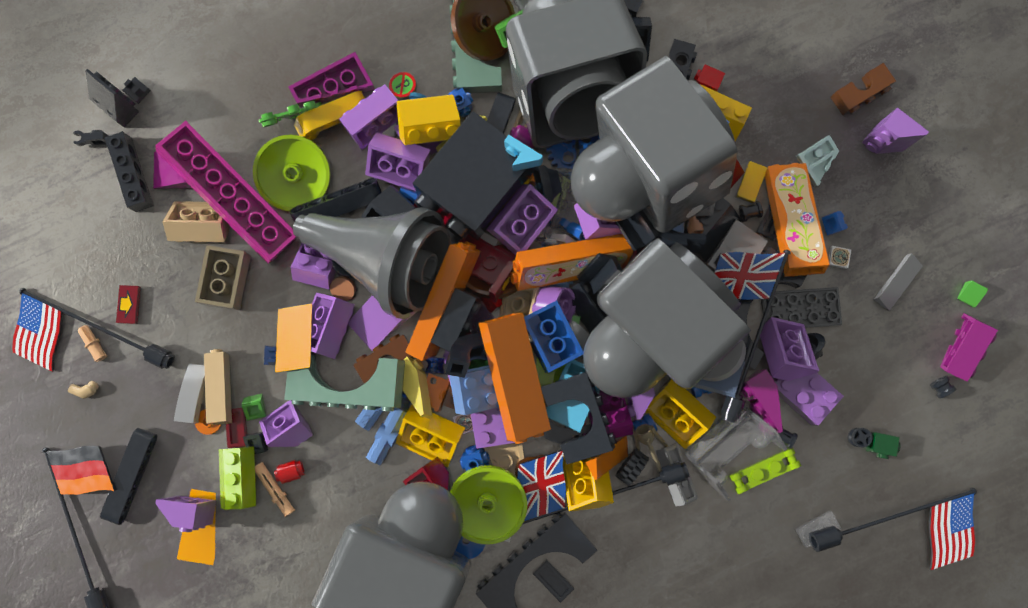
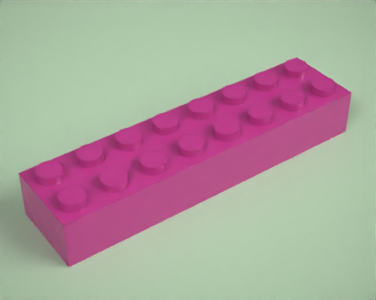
(226, 191)

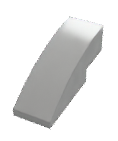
(191, 395)

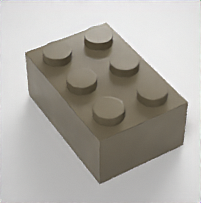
(222, 277)

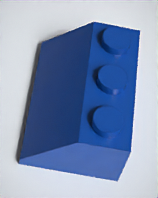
(552, 337)

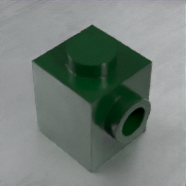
(884, 445)

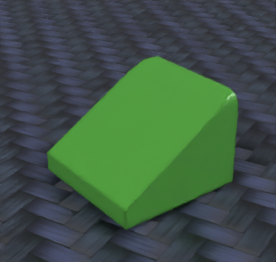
(972, 293)
(254, 407)

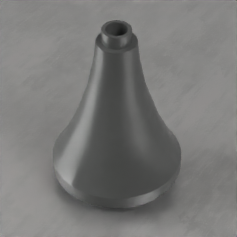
(388, 255)

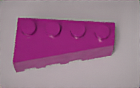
(333, 82)

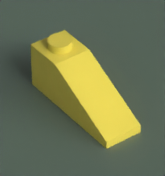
(416, 387)

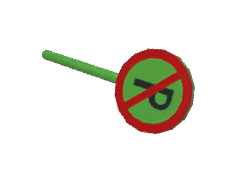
(402, 84)

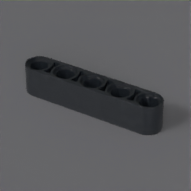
(340, 201)
(129, 476)

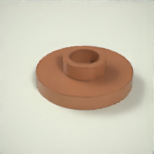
(342, 288)

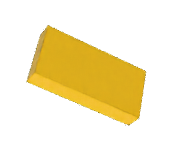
(751, 182)

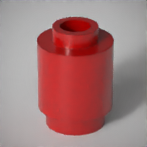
(289, 471)

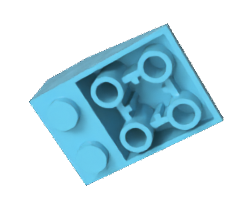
(570, 412)

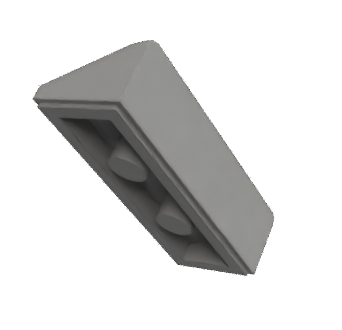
(898, 281)
(682, 492)

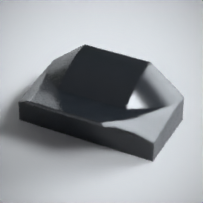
(547, 182)

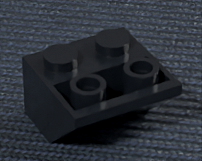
(388, 203)

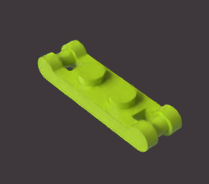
(765, 470)

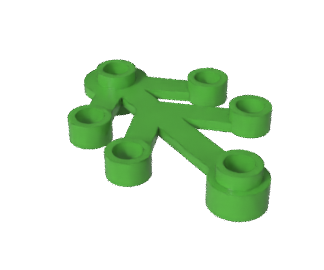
(269, 119)

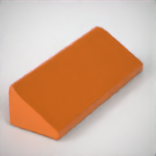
(604, 462)

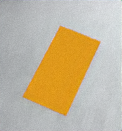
(293, 338)
(199, 544)

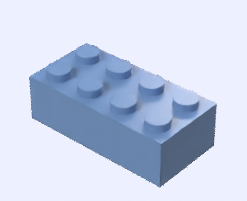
(474, 392)

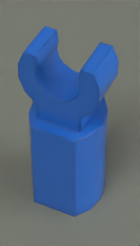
(573, 229)

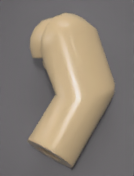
(85, 391)

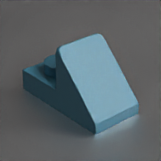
(526, 156)

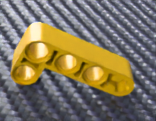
(325, 116)

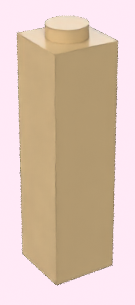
(217, 387)

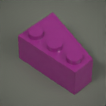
(968, 348)

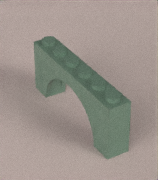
(472, 73)
(381, 390)

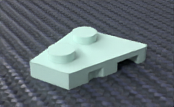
(818, 158)

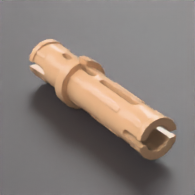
(285, 508)

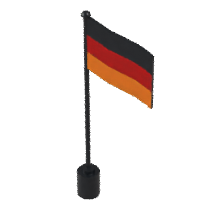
(77, 473)

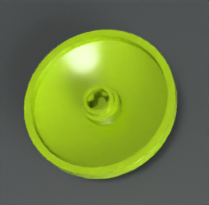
(291, 171)
(490, 504)

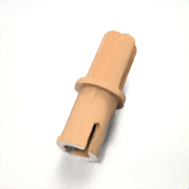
(92, 343)

